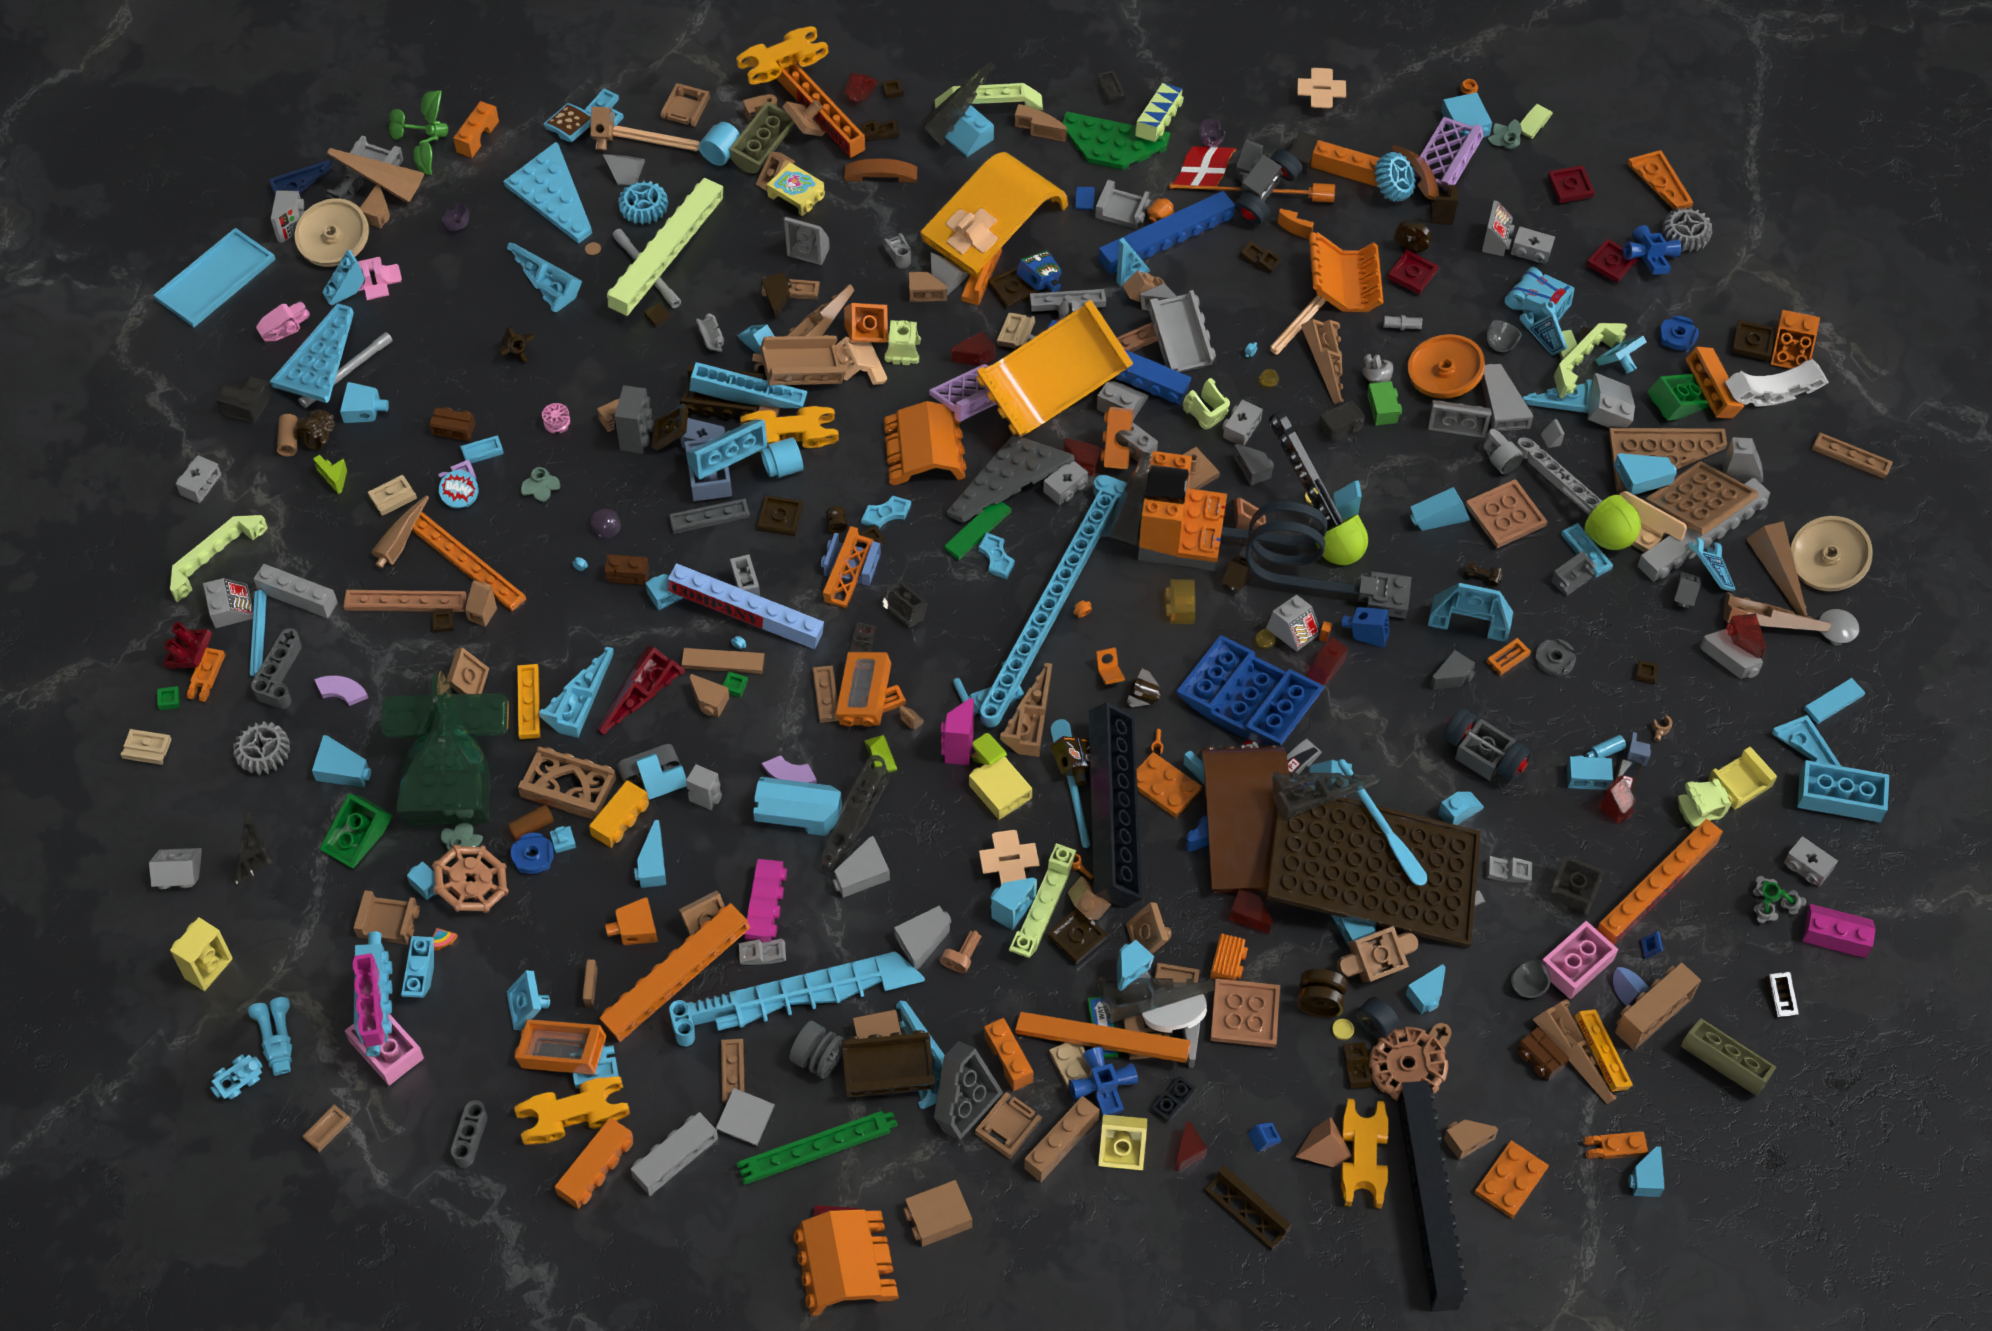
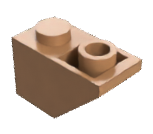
(1139, 283)
(480, 603)

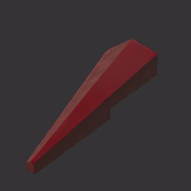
(648, 677)

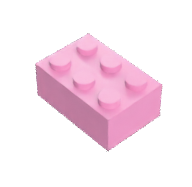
(1579, 959)
(395, 1056)

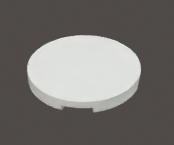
(1177, 1015)

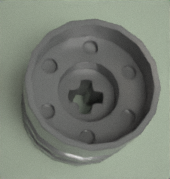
(816, 1049)

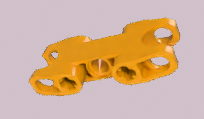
(770, 61)
(803, 427)
(572, 1110)
(1363, 1170)

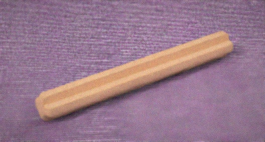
(656, 138)
(1295, 326)

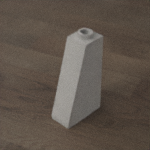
(1504, 400)

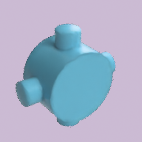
(1251, 349)
(580, 564)
(738, 643)

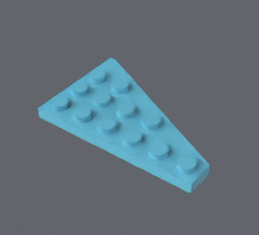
(550, 191)
(316, 362)

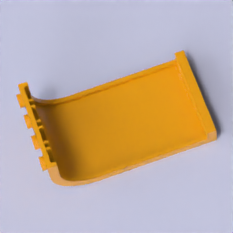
(1007, 193)
(1054, 370)

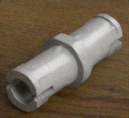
(1402, 322)

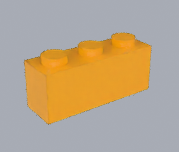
(619, 814)

